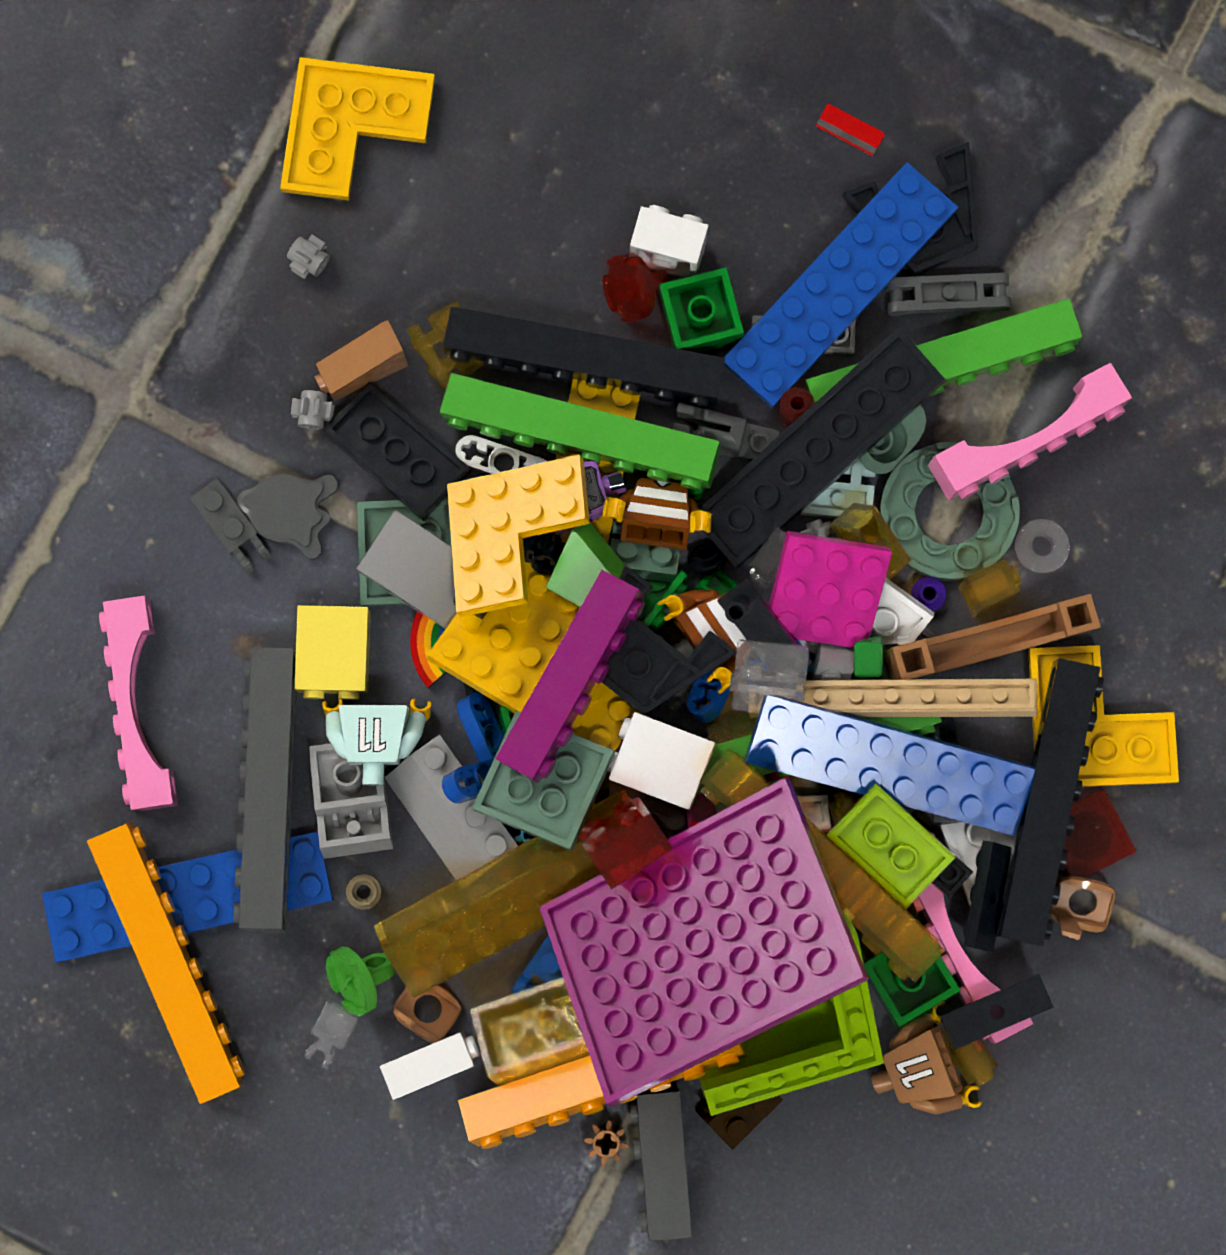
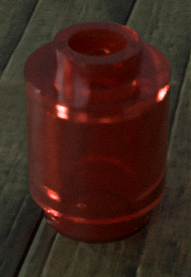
(794, 395)

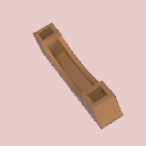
(992, 639)

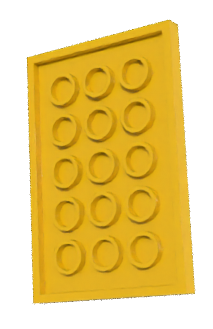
(511, 650)

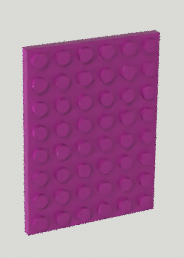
(703, 944)

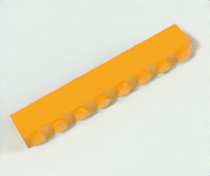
(166, 962)
(554, 1097)

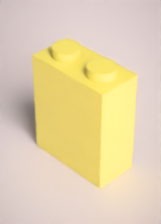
(332, 651)

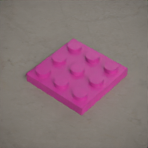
(828, 588)

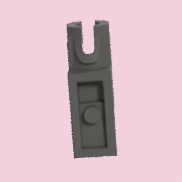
(735, 435)

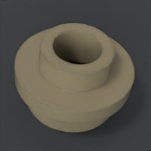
(352, 891)

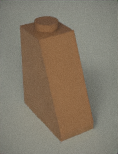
(361, 361)

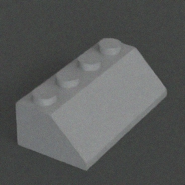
(455, 831)

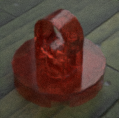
(631, 286)

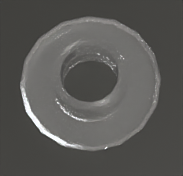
(1052, 532)

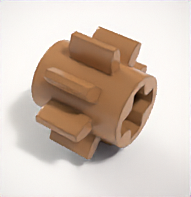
(598, 1148)

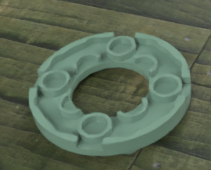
(939, 560)

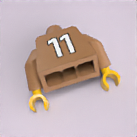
(923, 1068)

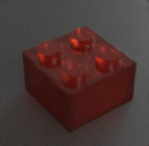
(624, 841)

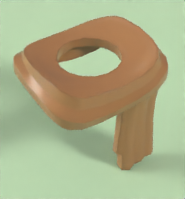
(1074, 923)
(432, 1031)

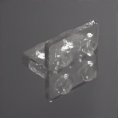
(768, 670)

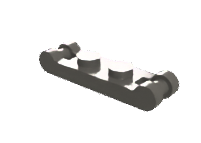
(948, 293)

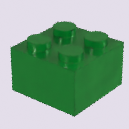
(701, 312)
(908, 998)

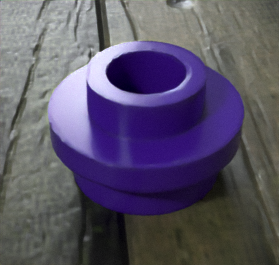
(936, 585)

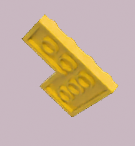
(336, 106)
(494, 516)
(1121, 746)

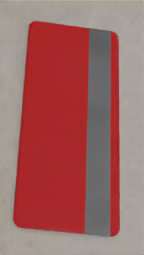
(850, 129)

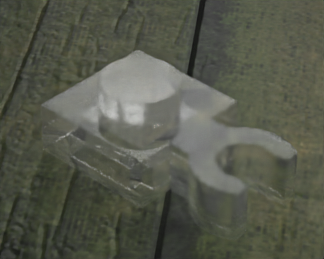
(333, 1029)

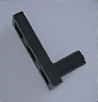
(753, 615)

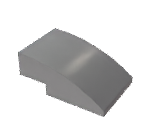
(413, 568)
(349, 814)

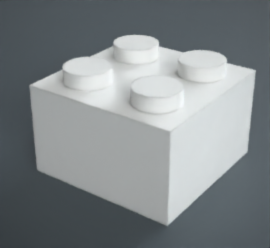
(669, 241)

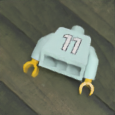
(374, 734)

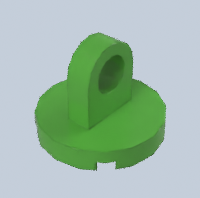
(357, 978)

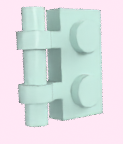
(842, 495)

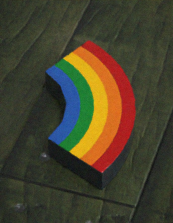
(422, 639)

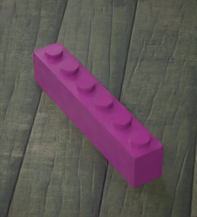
(571, 677)

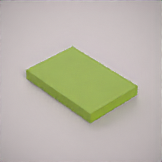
(891, 845)

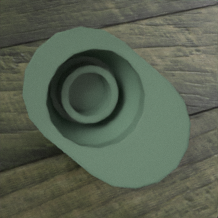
(896, 444)

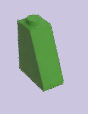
(581, 563)

